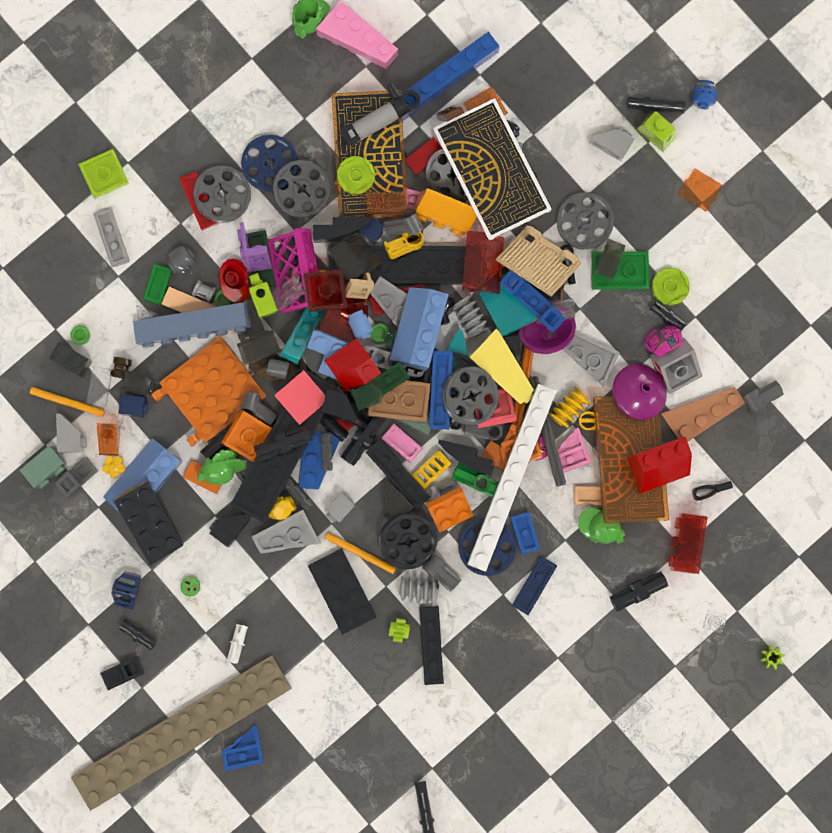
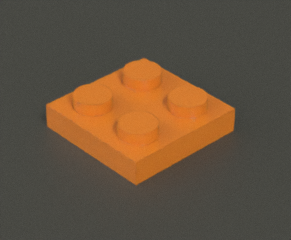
(245, 434)
(449, 509)

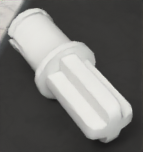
(237, 643)

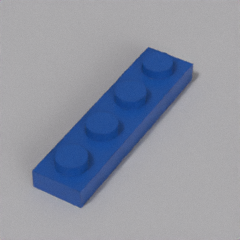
(440, 372)

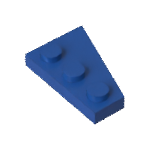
(311, 466)

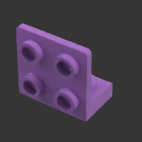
(255, 258)

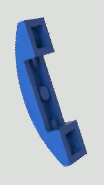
(533, 300)

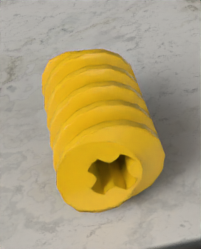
(569, 407)

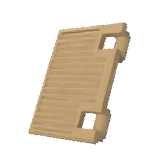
(538, 261)

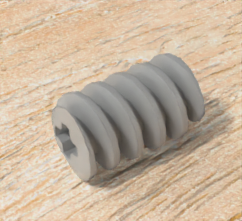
(470, 317)
(419, 591)

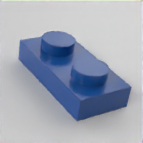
(525, 533)

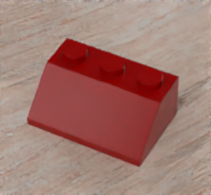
(661, 464)

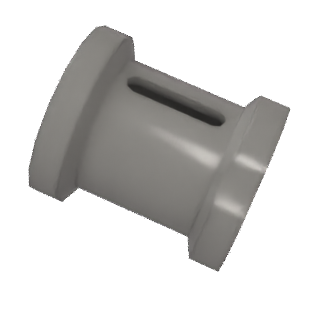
(204, 291)

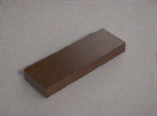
(450, 113)

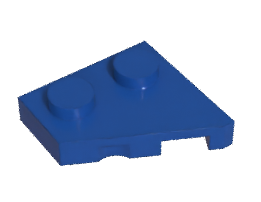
(244, 751)

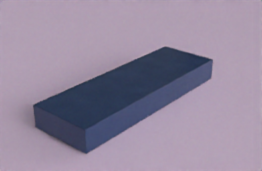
(534, 585)

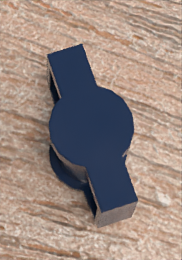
(126, 589)

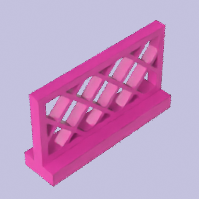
(307, 261)

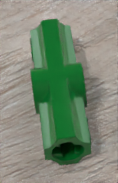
(469, 477)

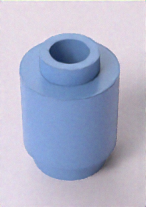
(360, 325)

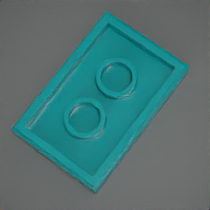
(507, 311)

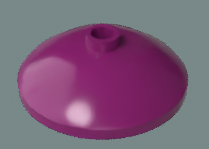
(536, 336)
(631, 396)

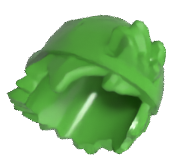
(308, 16)
(221, 468)
(593, 527)

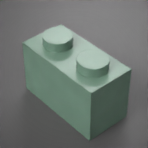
(43, 467)

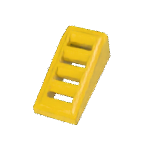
(442, 458)

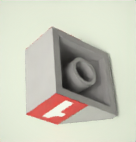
(677, 367)

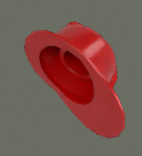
(234, 280)

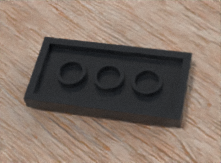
(147, 522)
(342, 591)

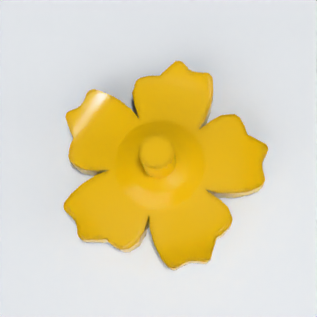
(113, 466)

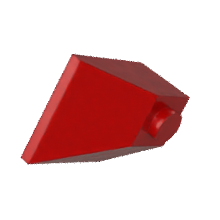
(352, 366)

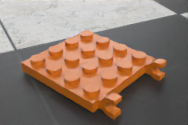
(209, 390)

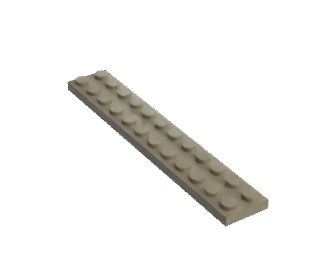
(181, 733)

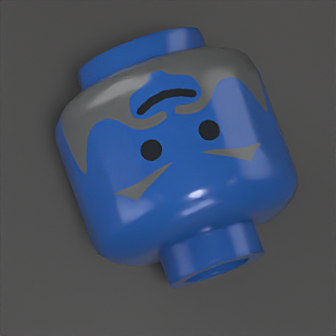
(704, 94)

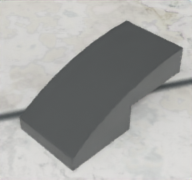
(76, 477)

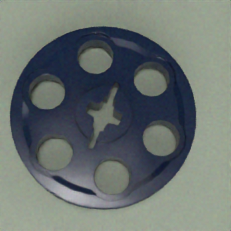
(260, 162)
(506, 559)

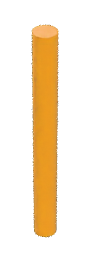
(66, 401)
(359, 552)

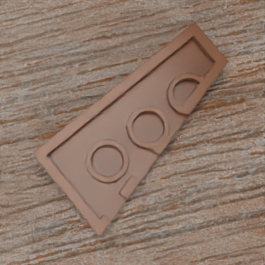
(700, 415)

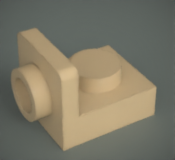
(360, 288)

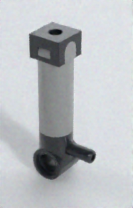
(379, 118)

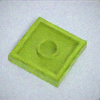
(103, 173)

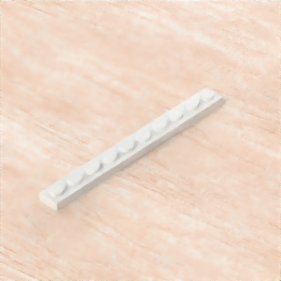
(511, 477)

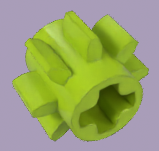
(399, 630)
(777, 660)

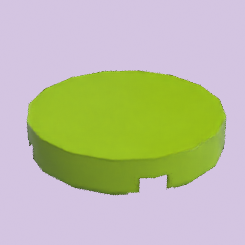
(355, 175)
(670, 286)

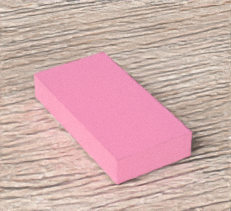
(402, 443)

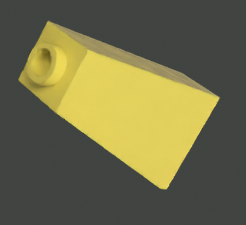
(500, 363)

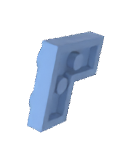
(327, 345)

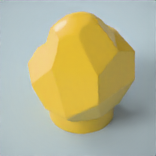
(282, 508)

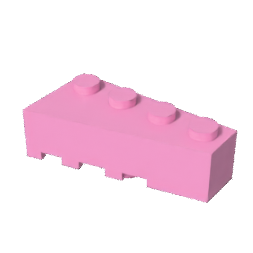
(350, 31)

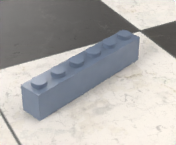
(192, 324)

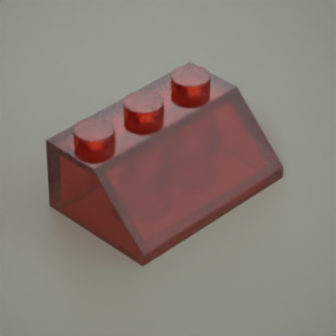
(480, 268)
(688, 543)

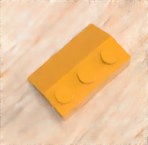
(444, 212)

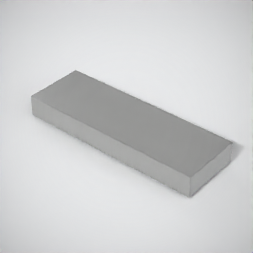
(111, 237)

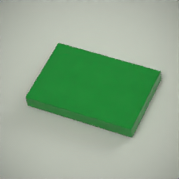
(630, 274)

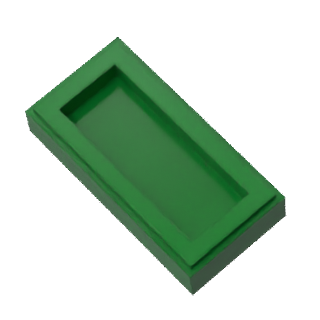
(157, 284)

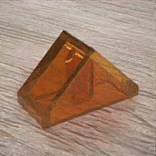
(108, 438)

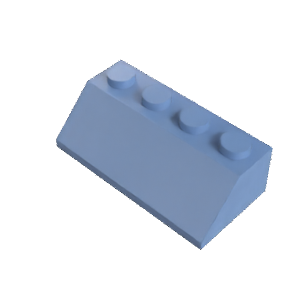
(418, 328)
(151, 464)

